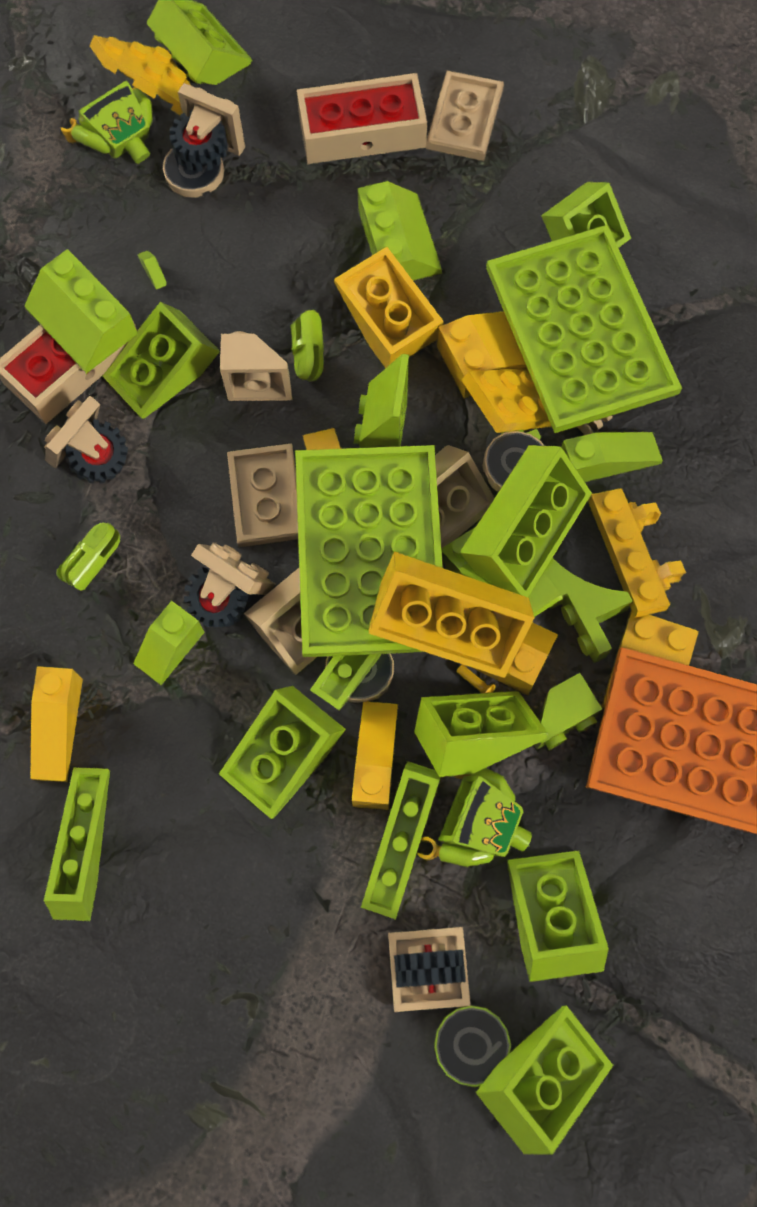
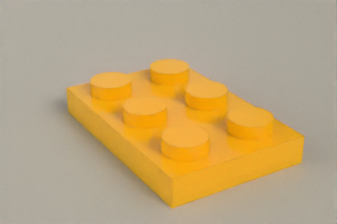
(507, 399)
(657, 638)

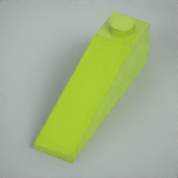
(343, 677)
(401, 840)
(78, 847)

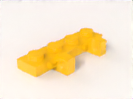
(638, 574)

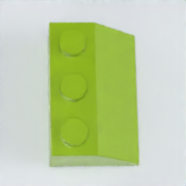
(197, 40)
(396, 221)
(79, 312)

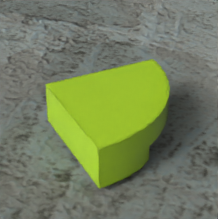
(152, 269)

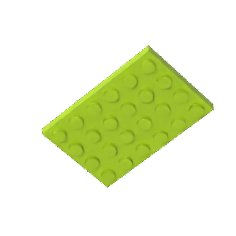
(582, 328)
(351, 520)

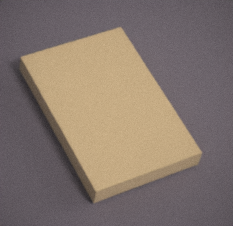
(465, 115)
(264, 494)

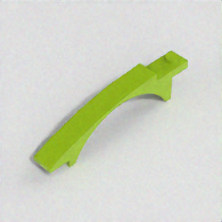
(586, 604)

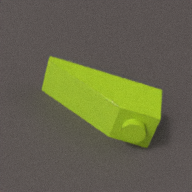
(611, 453)

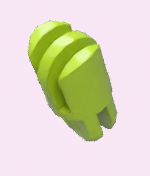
(308, 345)
(89, 556)

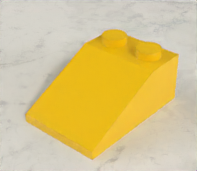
(388, 307)
(477, 345)

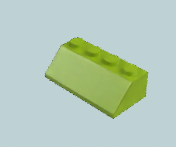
(527, 520)

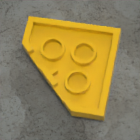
(149, 66)

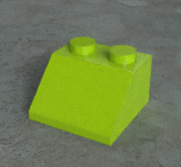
(585, 210)

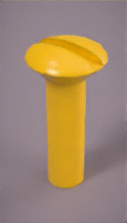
(474, 680)

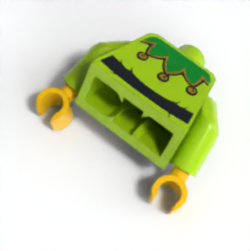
(115, 123)
(480, 822)

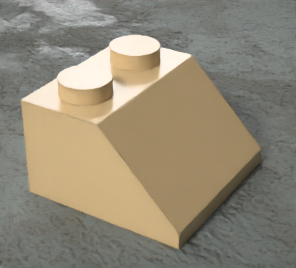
(252, 369)

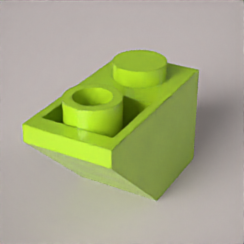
(567, 708)

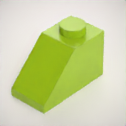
(167, 642)

